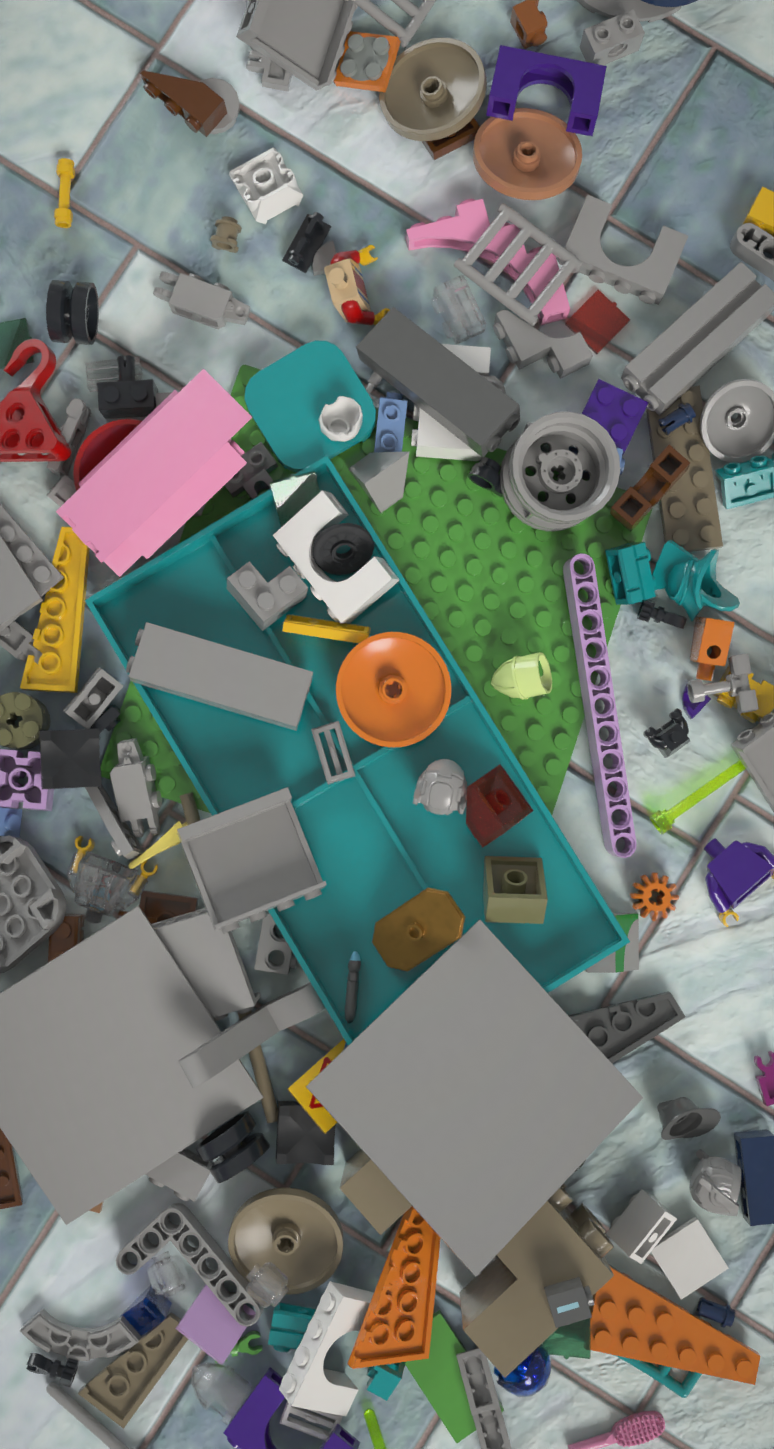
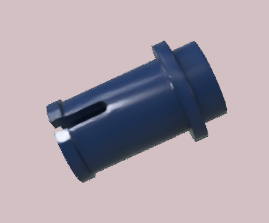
(679, 417)
(716, 1312)

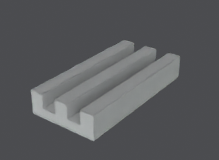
(340, 775)

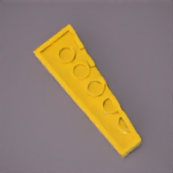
(61, 621)

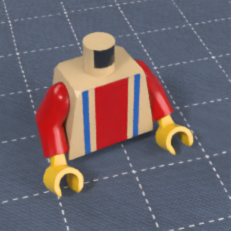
(348, 286)

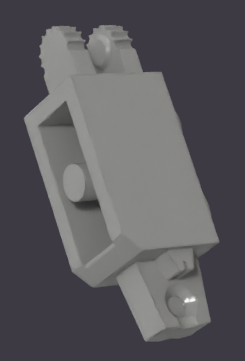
(202, 301)
(135, 788)

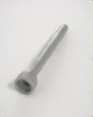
(84, 1417)

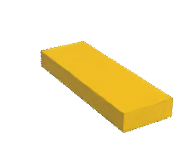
(325, 629)

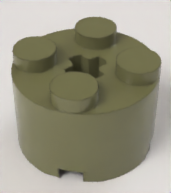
(35, 719)

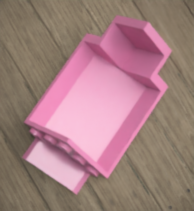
(159, 474)

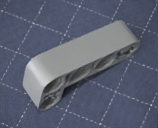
(746, 251)

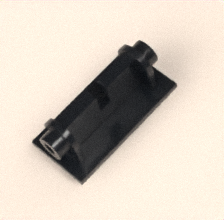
(307, 242)

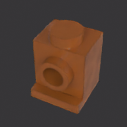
(529, 23)

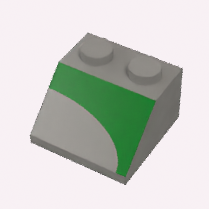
(627, 956)

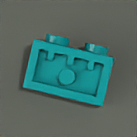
(746, 481)

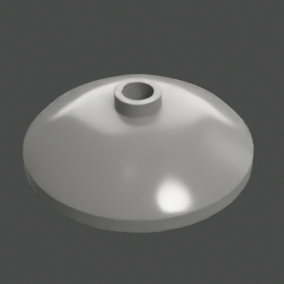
(751, 430)

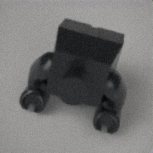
(672, 736)

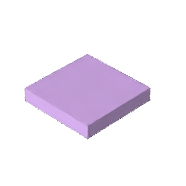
(211, 1325)

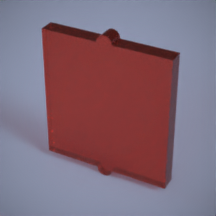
(597, 321)

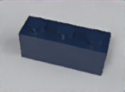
(756, 1163)

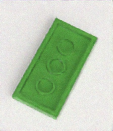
(442, 1380)

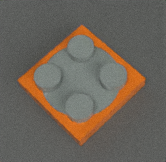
(367, 61)

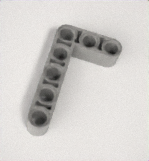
(249, 1033)
(195, 1257)

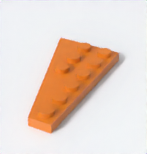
(403, 1303)

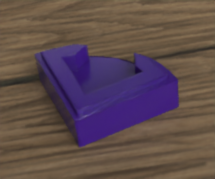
(692, 709)

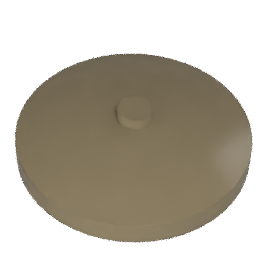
(434, 89)
(290, 1231)

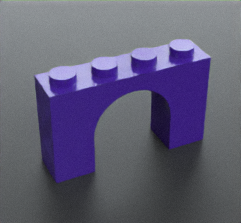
(577, 79)
(251, 1423)

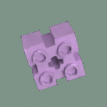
(11, 792)

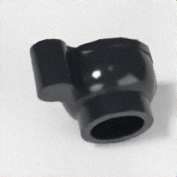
(486, 475)

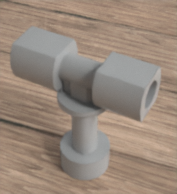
(735, 684)

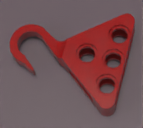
(24, 418)

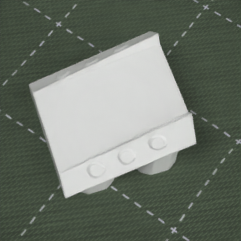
(266, 185)

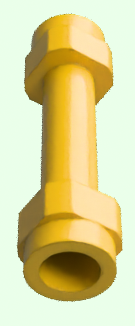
(66, 172)

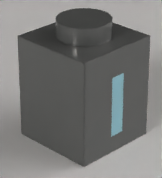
(569, 1301)

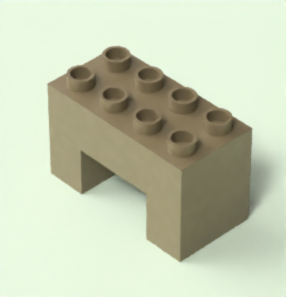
(507, 1303)

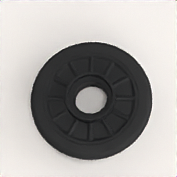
(341, 534)

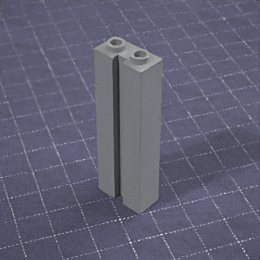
(699, 339)
(219, 676)

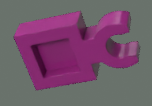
(766, 1081)

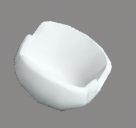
(341, 419)

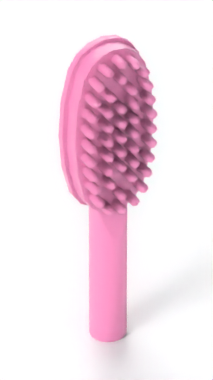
(628, 1431)

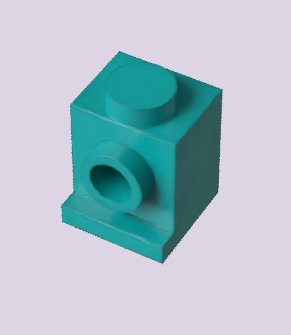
(384, 1379)

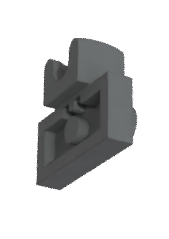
(254, 474)

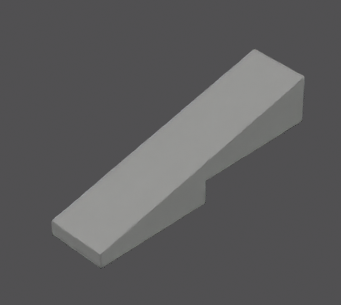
(483, 1400)

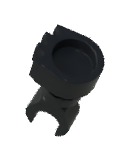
(648, 611)
(42, 1365)

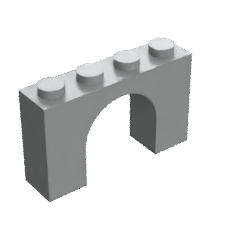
(644, 280)

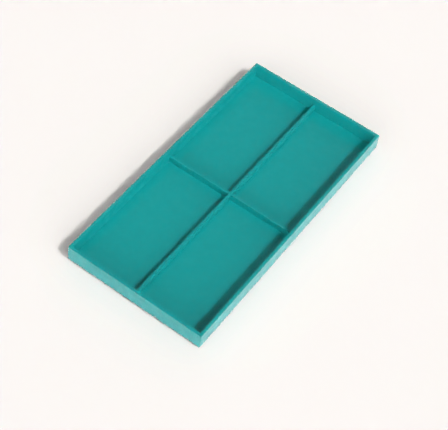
(363, 829)

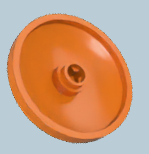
(393, 689)

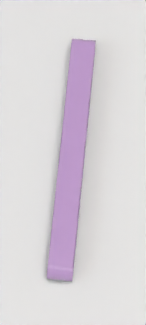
(608, 717)

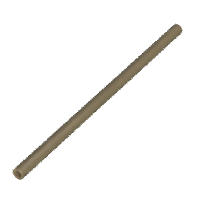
(256, 1055)

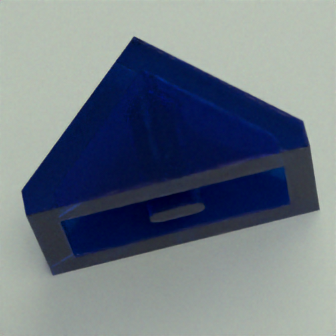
(147, 1311)

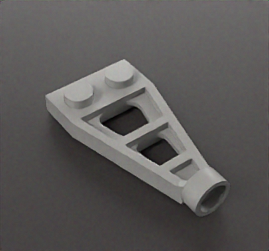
(123, 838)

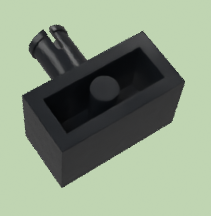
(126, 396)

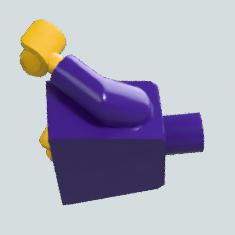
(736, 874)

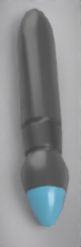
(352, 987)

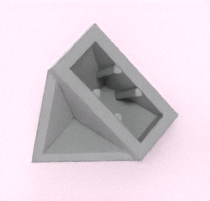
(382, 477)

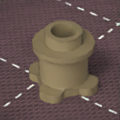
(226, 234)

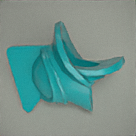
(692, 580)

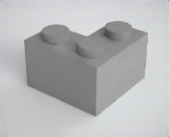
(265, 600)

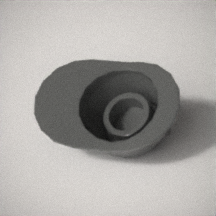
(685, 1120)

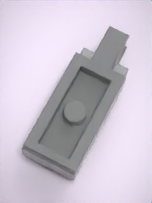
(18, 642)

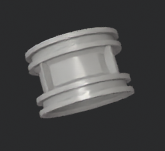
(595, 454)

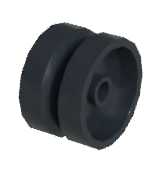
(72, 312)
(233, 1147)

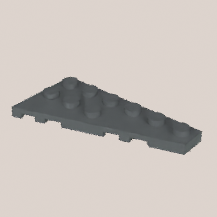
(628, 1024)

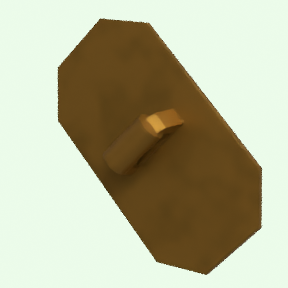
(418, 929)

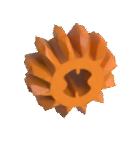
(663, 900)

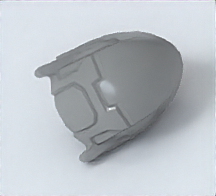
(442, 788)
(716, 1184)

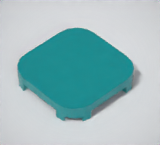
(290, 398)

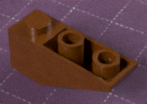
(188, 98)

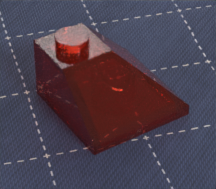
(494, 806)

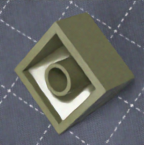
(514, 890)

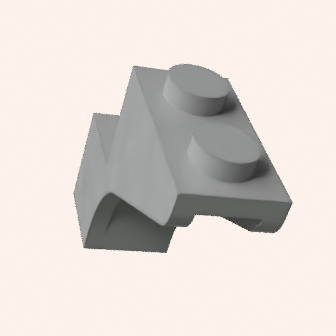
(529, 345)

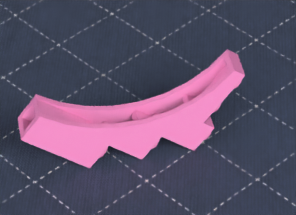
(464, 231)

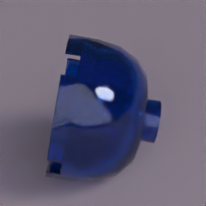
(529, 1375)

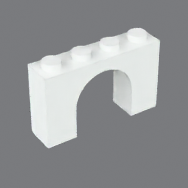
(433, 438)
(344, 598)
(306, 1382)

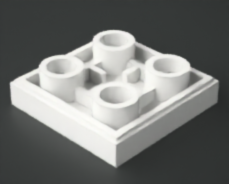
(688, 1258)

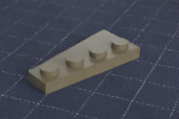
(132, 1376)

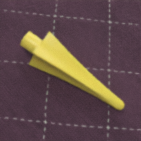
(167, 841)

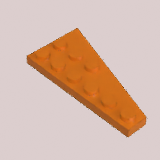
(653, 1329)

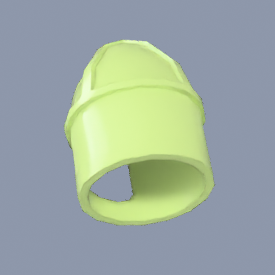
(521, 677)

